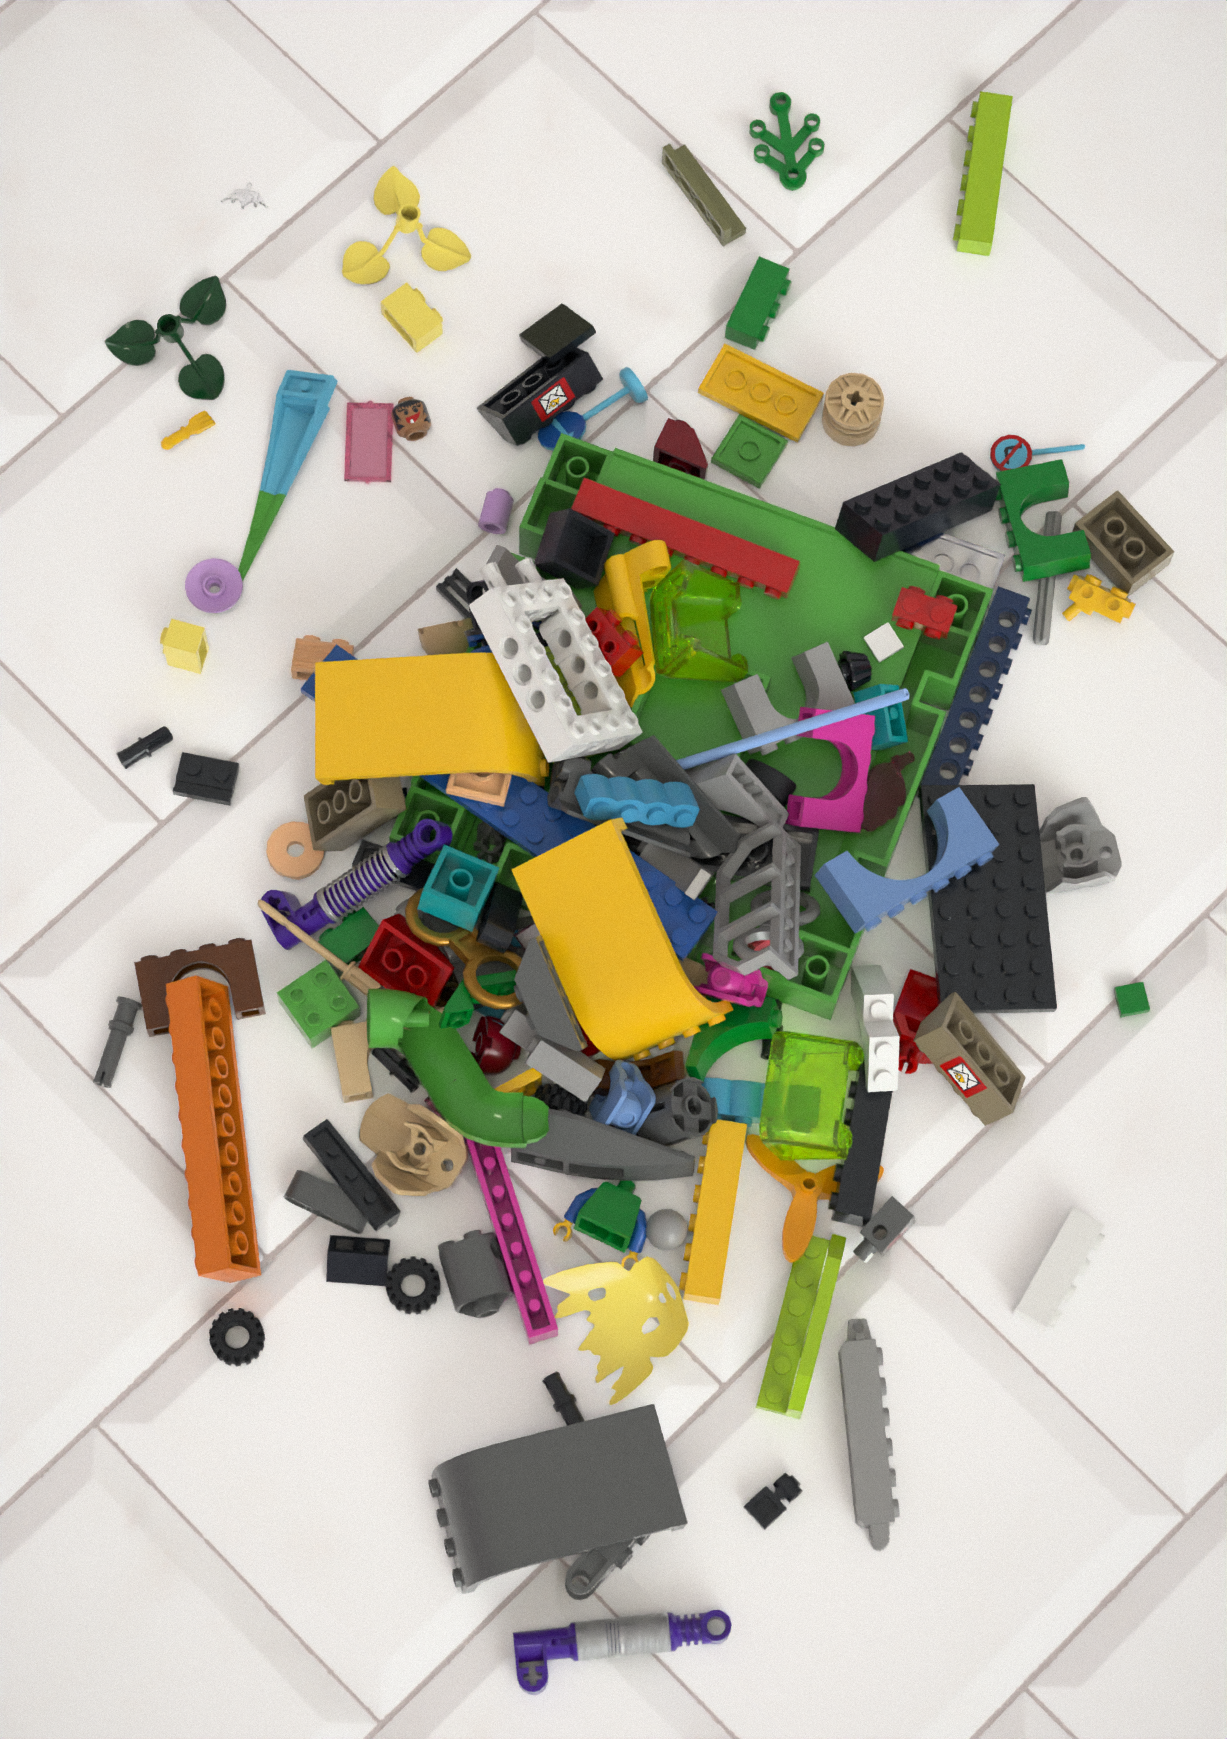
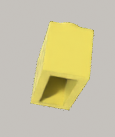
(412, 317)
(185, 645)

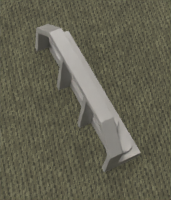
(782, 909)

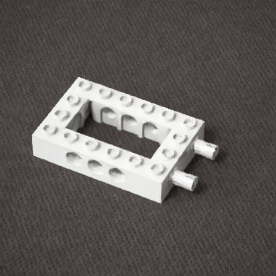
(506, 622)

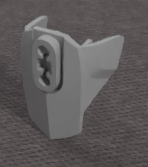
(1077, 833)

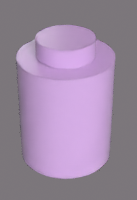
(496, 511)

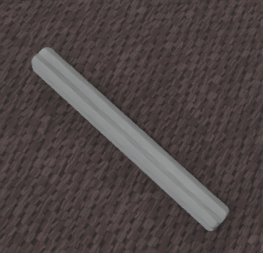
(1046, 587)

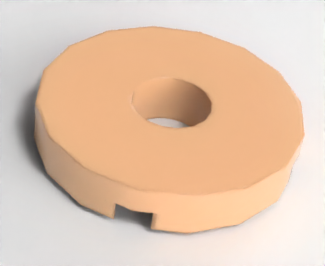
(282, 862)

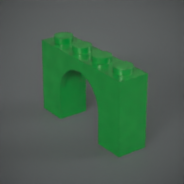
(1037, 554)

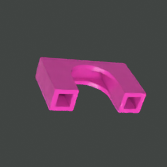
(844, 804)

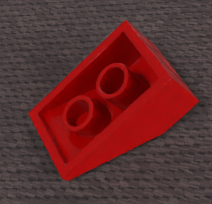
(405, 962)

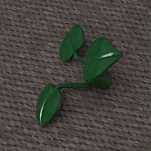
(136, 339)

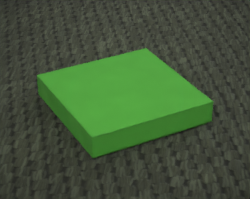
(749, 451)

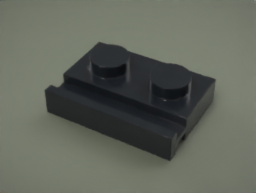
(206, 778)

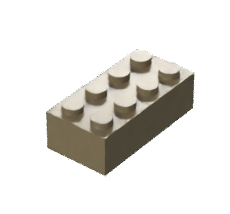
(351, 810)

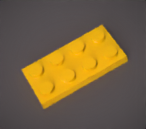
(761, 392)

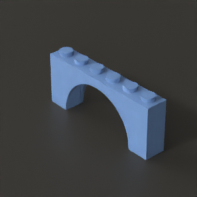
(868, 897)

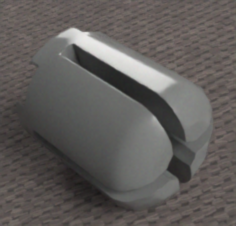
(680, 1113)

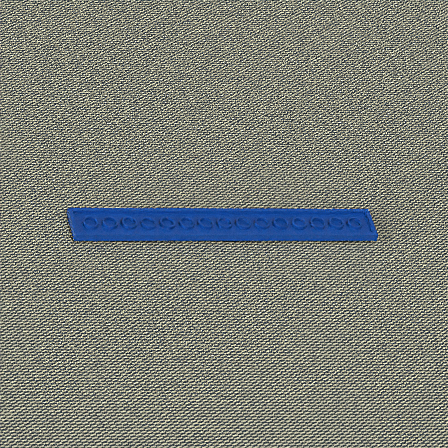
(539, 828)

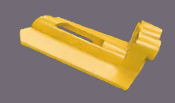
(623, 592)

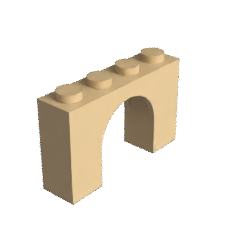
(352, 1059)

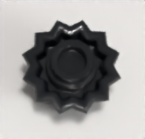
(855, 669)

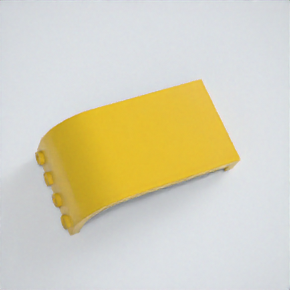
(420, 719)
(612, 946)

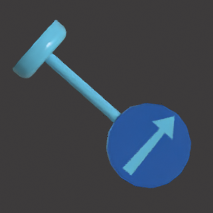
(574, 424)

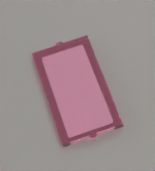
(368, 442)

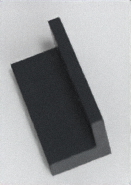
(357, 1260)

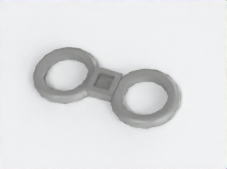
(762, 933)

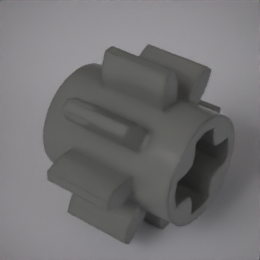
(485, 841)

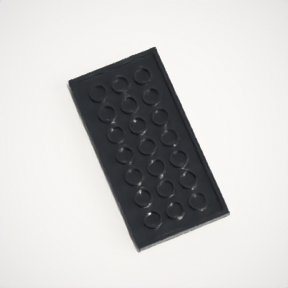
(993, 920)

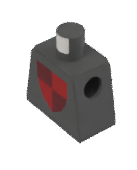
(892, 1218)

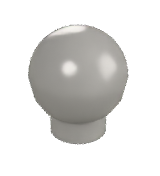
(666, 1229)

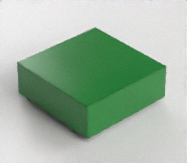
(1131, 999)

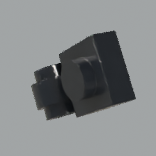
(767, 1506)

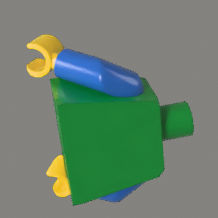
(609, 1216)

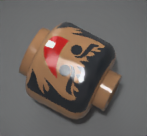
(411, 418)

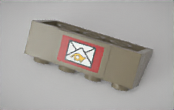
(970, 1060)

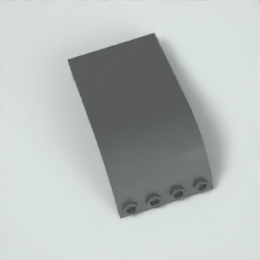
(556, 1495)

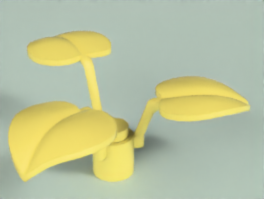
(399, 195)

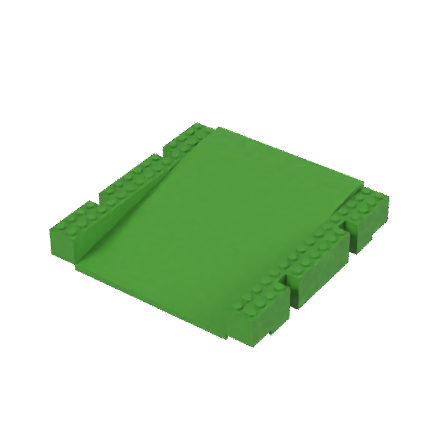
(833, 600)

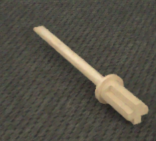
(351, 973)

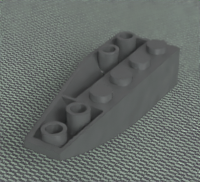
(601, 1152)

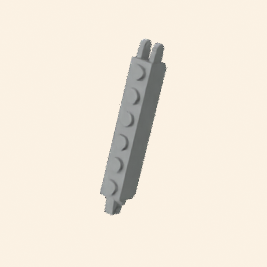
(866, 1433)

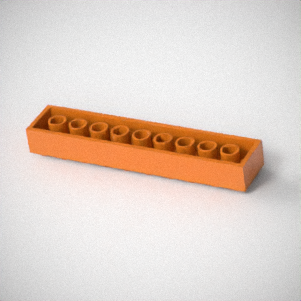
(212, 1130)

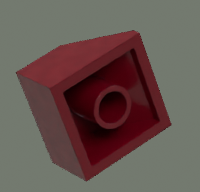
(680, 449)

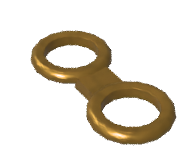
(469, 951)

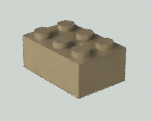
(1124, 543)

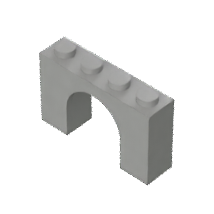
(823, 690)

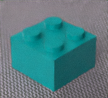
(458, 888)

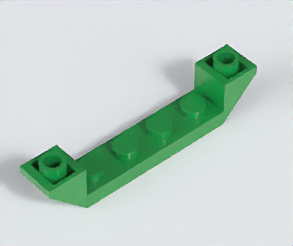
(460, 1006)

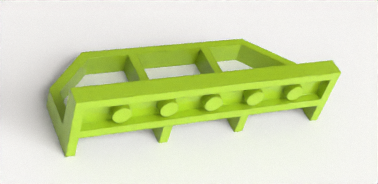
(793, 1325)

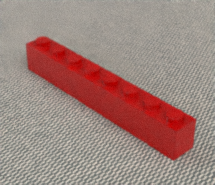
(688, 539)

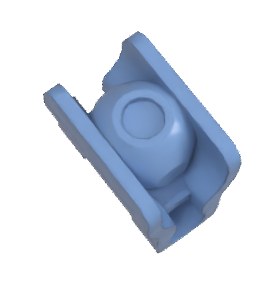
(627, 1100)

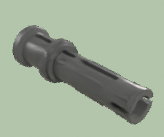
(120, 1028)

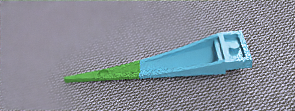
(297, 418)

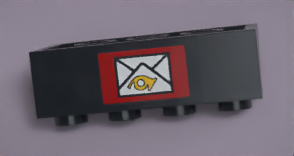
(540, 395)

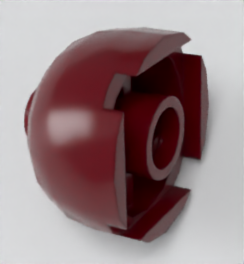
(492, 1049)

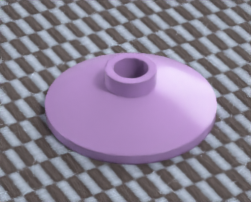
(209, 574)

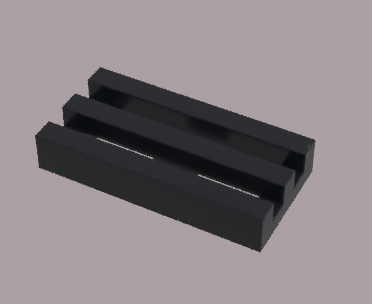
(450, 581)

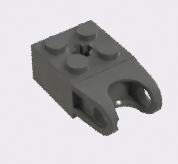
(597, 1566)

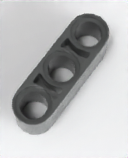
(324, 1201)

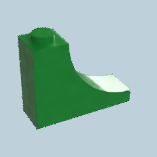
(741, 1026)

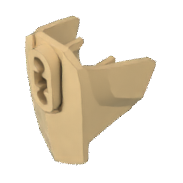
(397, 1137)

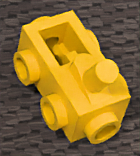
(1092, 596)

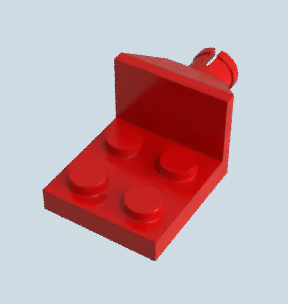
(913, 1006)

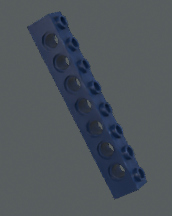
(1006, 606)

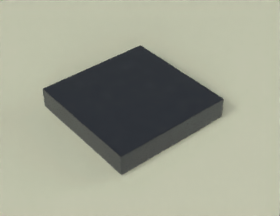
(557, 333)

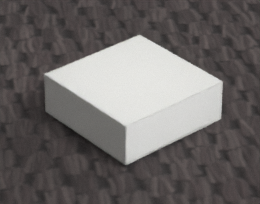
(883, 642)

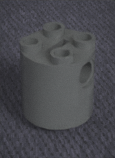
(475, 1274)

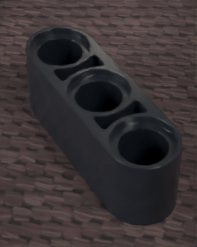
(499, 917)

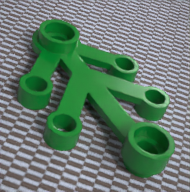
(787, 145)

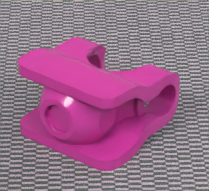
(732, 986)

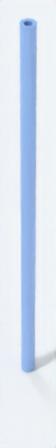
(794, 728)

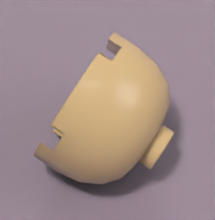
(445, 637)

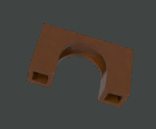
(232, 961)

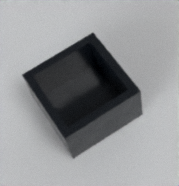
(574, 548)

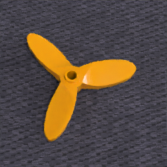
(806, 1191)

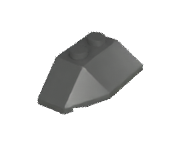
(546, 999)

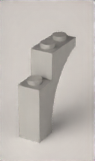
(560, 1064)

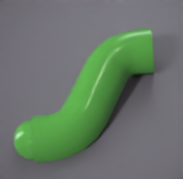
(439, 1059)

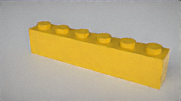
(714, 1213)

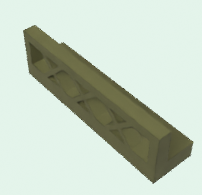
(702, 194)

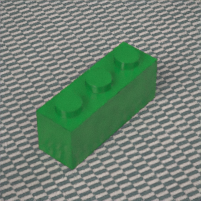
(758, 303)

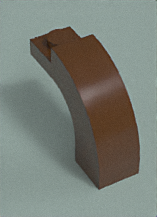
(655, 1071)

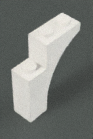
(879, 1035)

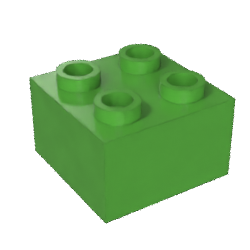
(318, 1003)

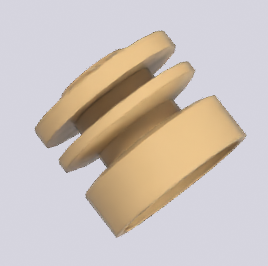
(850, 423)

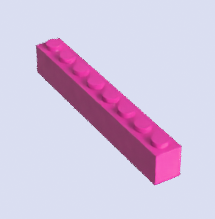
(513, 1241)

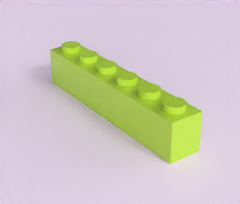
(984, 173)

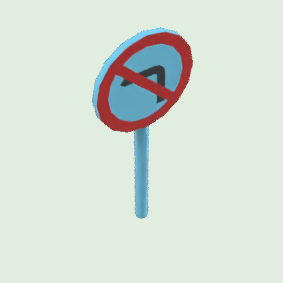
(1015, 452)

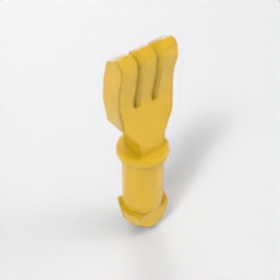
(196, 425)

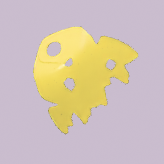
(620, 1315)

